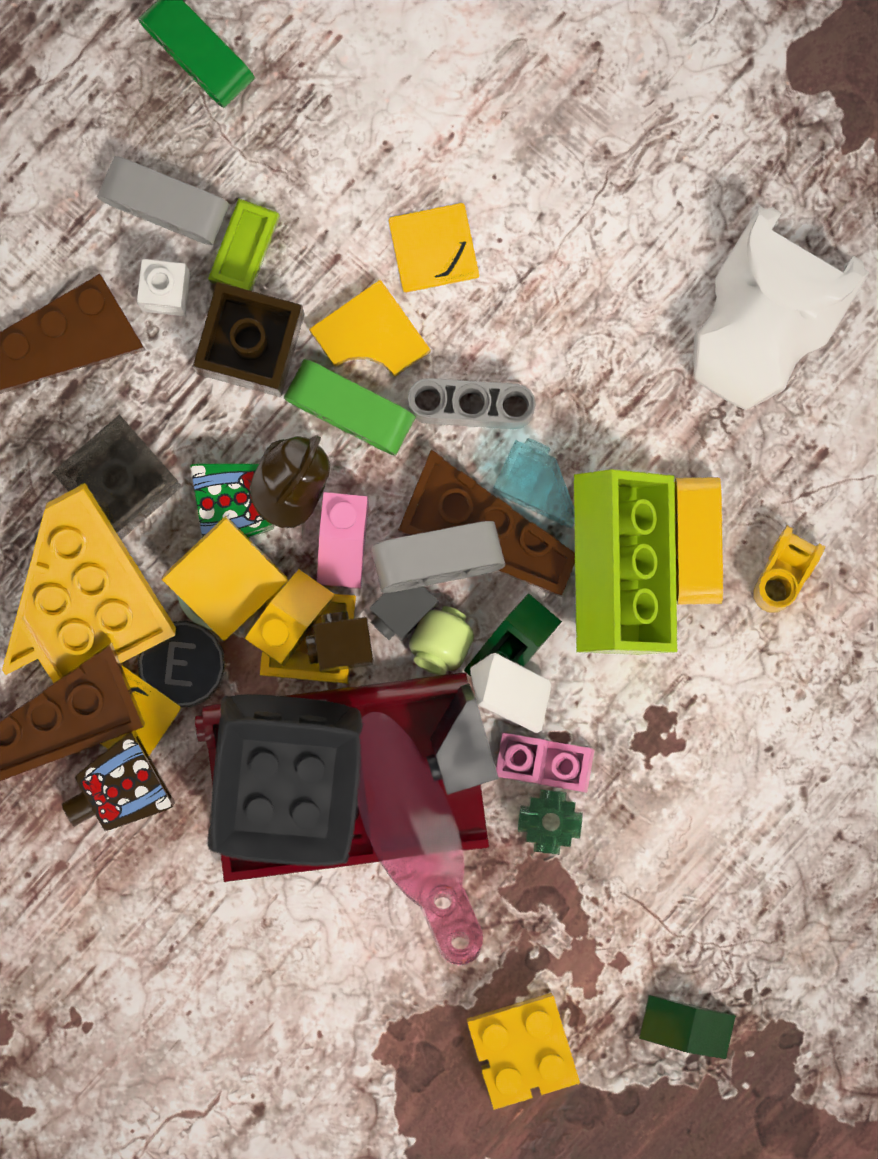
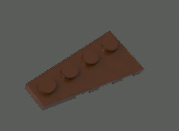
(66, 335)
(70, 716)

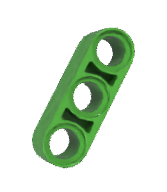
(349, 407)

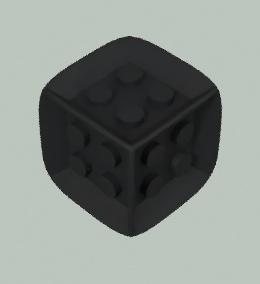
(285, 780)

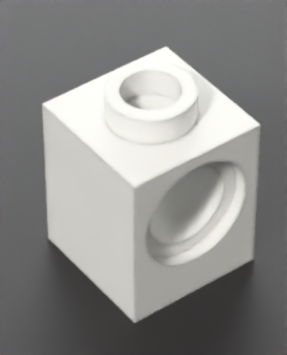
(163, 287)

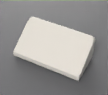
(511, 691)

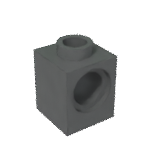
(401, 611)

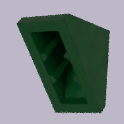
(687, 1027)

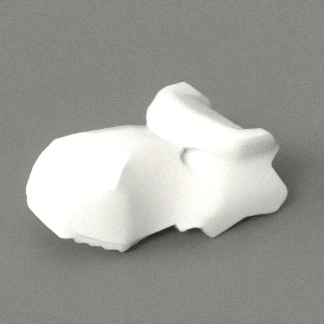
(769, 313)

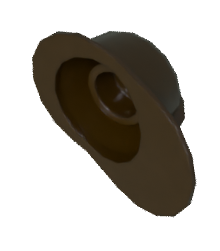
(290, 480)

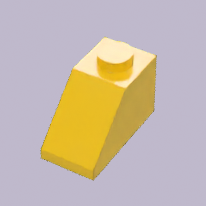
(289, 617)

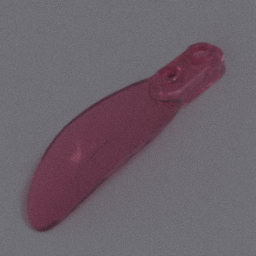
(415, 834)

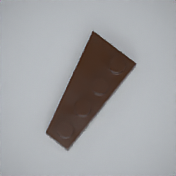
(453, 499)

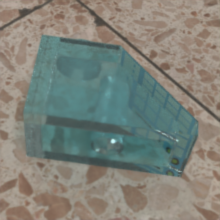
(535, 482)

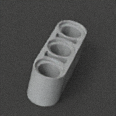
(163, 200)
(491, 393)
(437, 556)

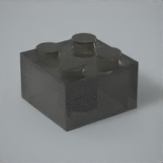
(120, 474)

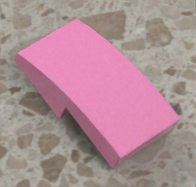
(544, 762)

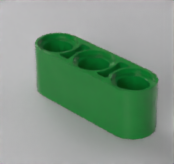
(197, 49)

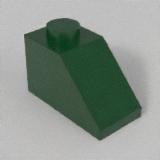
(520, 633)

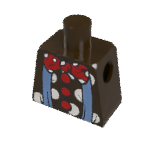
(119, 787)

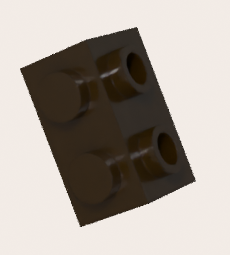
(340, 643)

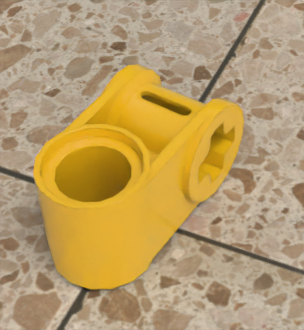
(789, 563)

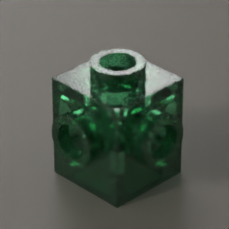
(531, 822)

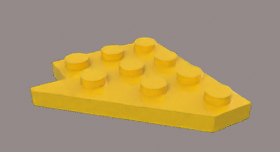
(82, 593)

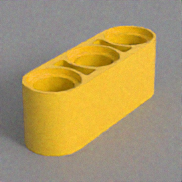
(698, 540)

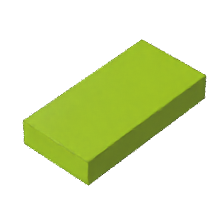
(244, 245)

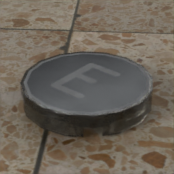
(185, 666)

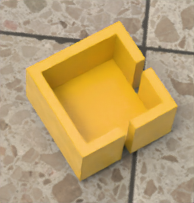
(523, 1050)

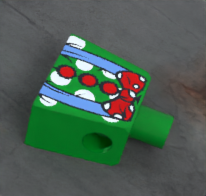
(224, 492)

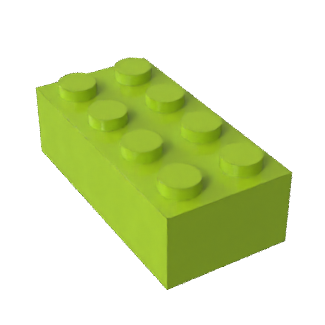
(625, 562)

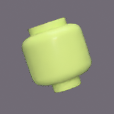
(441, 640)

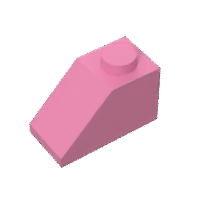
(342, 540)

